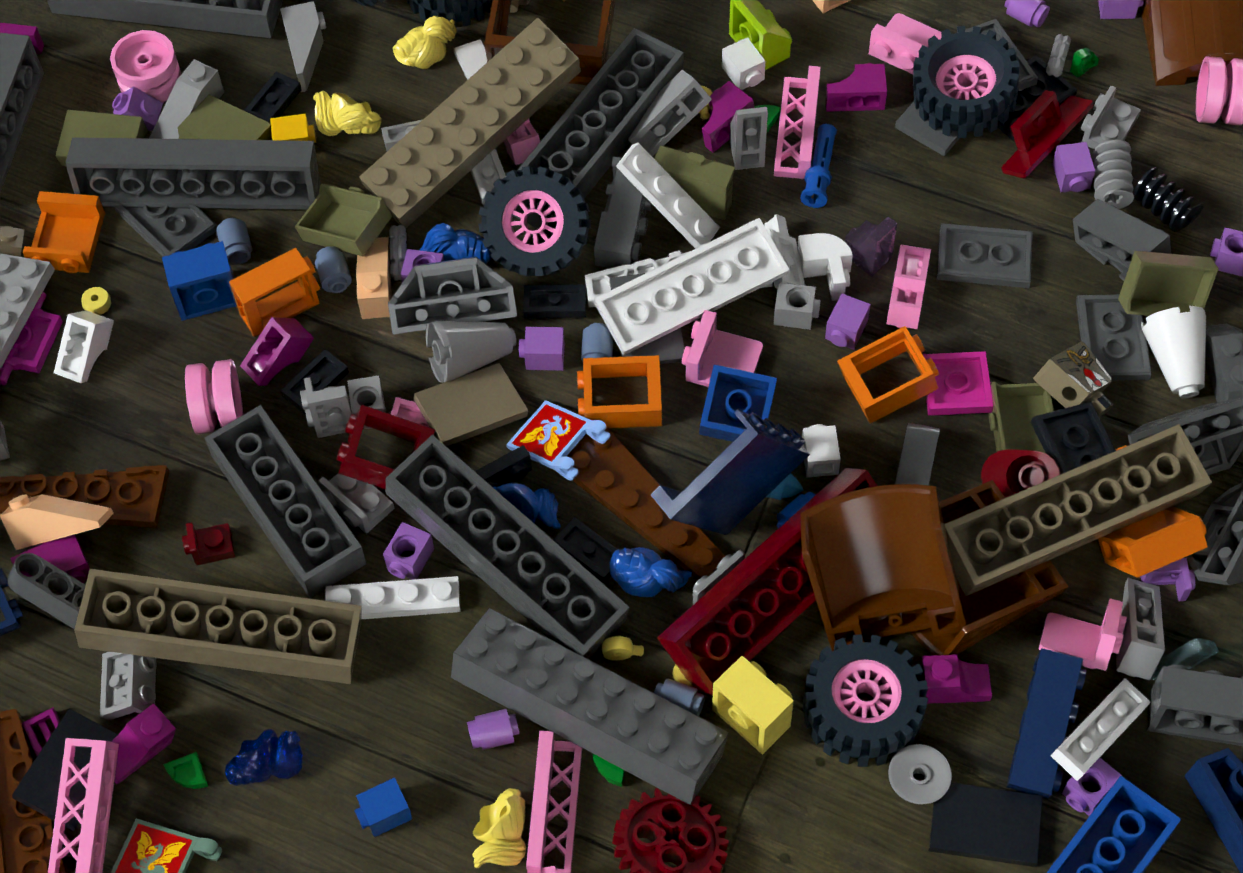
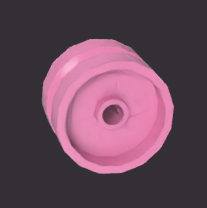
(146, 62)
(1220, 91)
(214, 396)

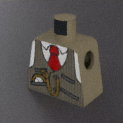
(1076, 378)

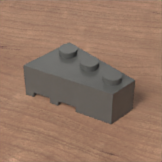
(621, 222)
(1115, 235)

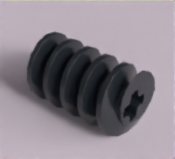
(1165, 202)

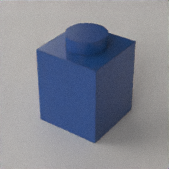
(382, 808)

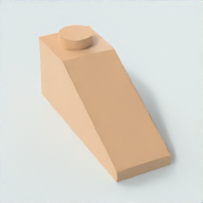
(374, 280)
(49, 518)

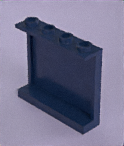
(737, 477)

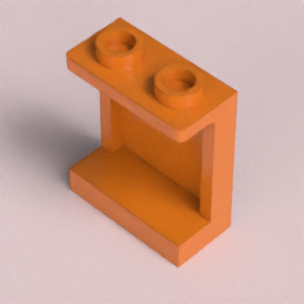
(67, 231)

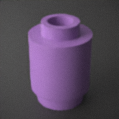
(1028, 11)
(493, 729)

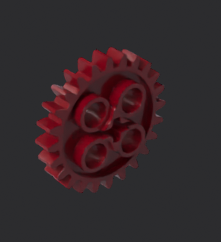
(668, 838)

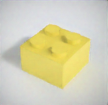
(752, 704)

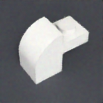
(826, 255)

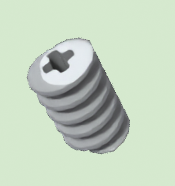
(1113, 173)

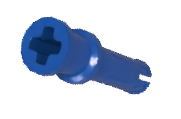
(818, 176)

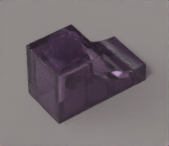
(872, 244)

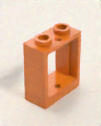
(270, 277)
(879, 352)
(622, 415)
(1154, 541)

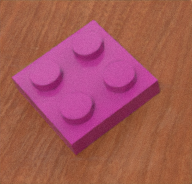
(961, 384)

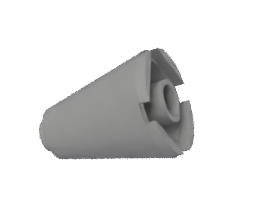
(466, 346)

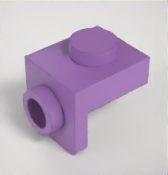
(138, 103)
(1173, 573)

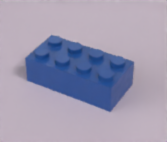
(1119, 834)

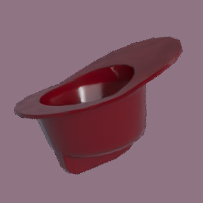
(1018, 470)

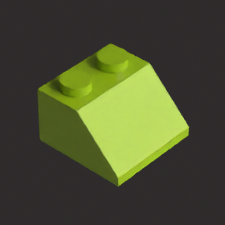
(753, 21)

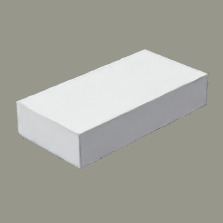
(471, 57)

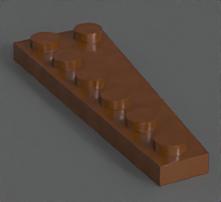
(625, 489)
(131, 494)
(23, 831)

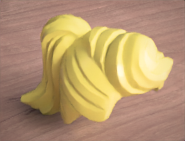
(425, 43)
(344, 114)
(501, 830)

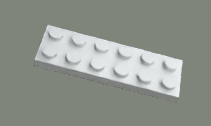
(689, 285)

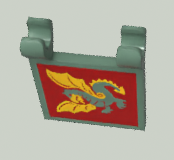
(161, 850)

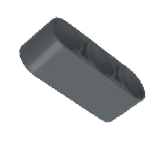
(917, 454)
(46, 577)

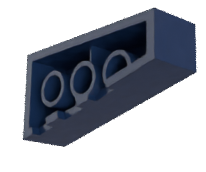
(1045, 722)
(1219, 788)

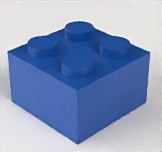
(200, 280)
(733, 391)

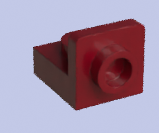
(208, 543)

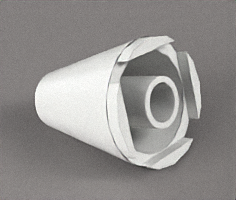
(1179, 347)

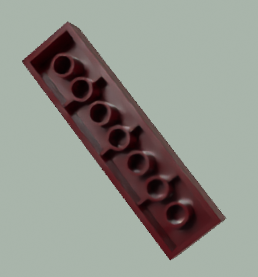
(751, 600)

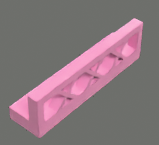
(807, 123)
(541, 798)
(96, 806)

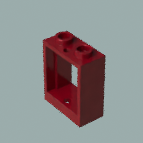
(366, 470)

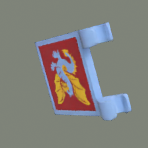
(553, 434)

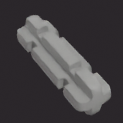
(1058, 55)
(397, 250)

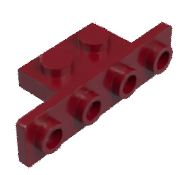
(1042, 130)

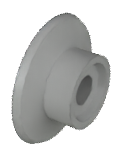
(924, 761)

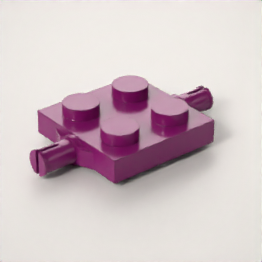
(33, 342)

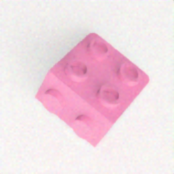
(900, 41)
(717, 348)
(1085, 639)

